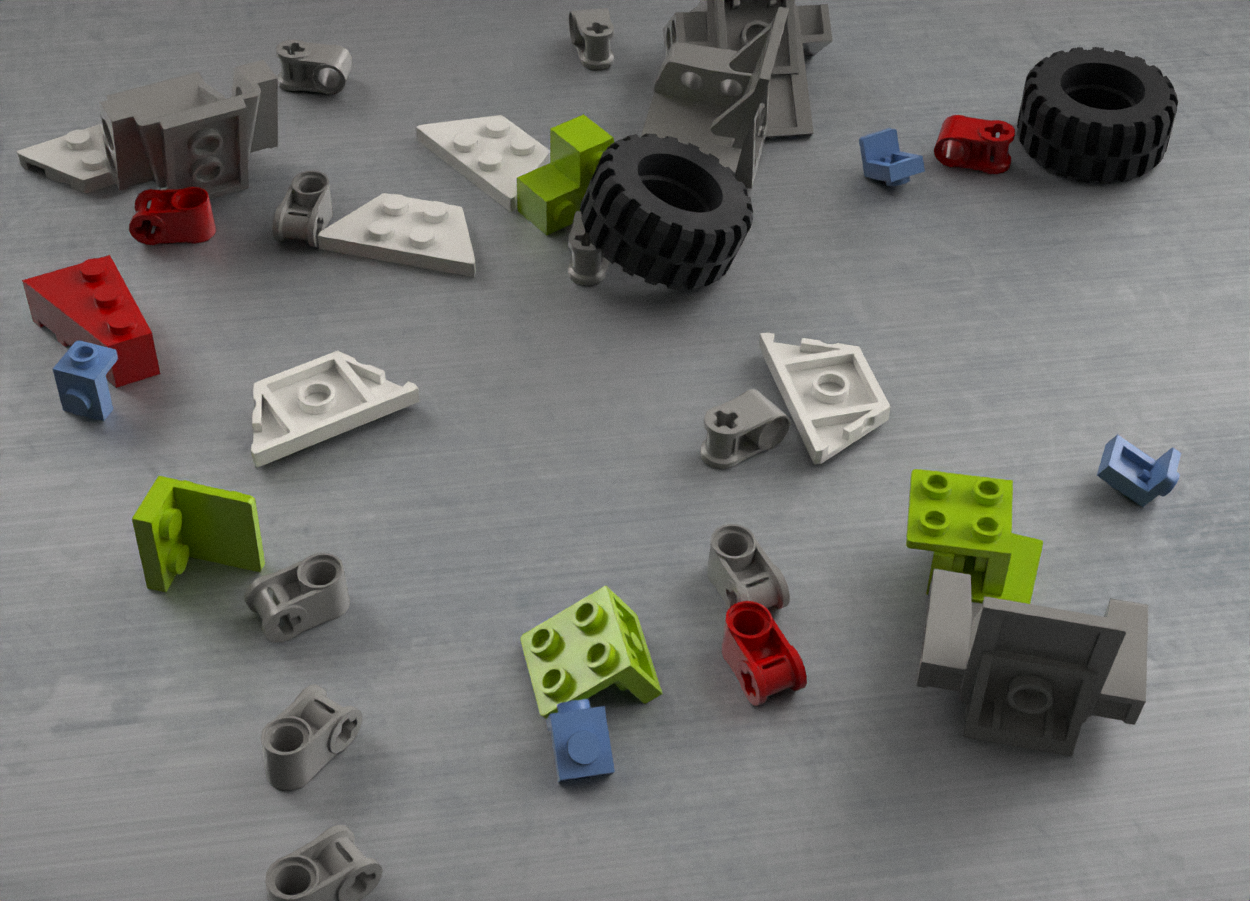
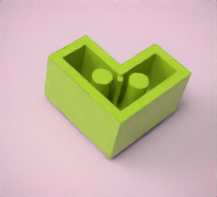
(555, 191)

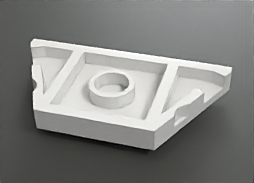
(486, 152)
(72, 159)
(405, 233)
(826, 392)
(320, 403)

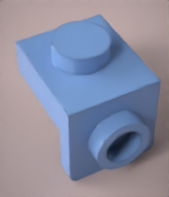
(884, 160)
(83, 380)
(1137, 473)
(580, 741)

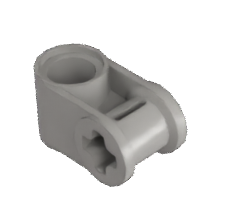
(591, 35)
(311, 66)
(304, 209)
(587, 262)
(742, 429)
(744, 570)
(302, 596)
(306, 738)
(324, 870)

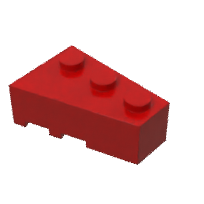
(95, 307)

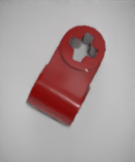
(972, 142)
(176, 213)
(760, 653)

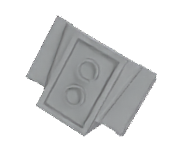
(736, 22)
(718, 98)
(188, 131)
(1031, 667)

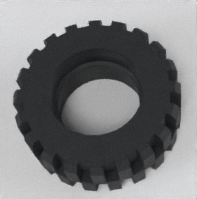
(1096, 115)
(666, 211)

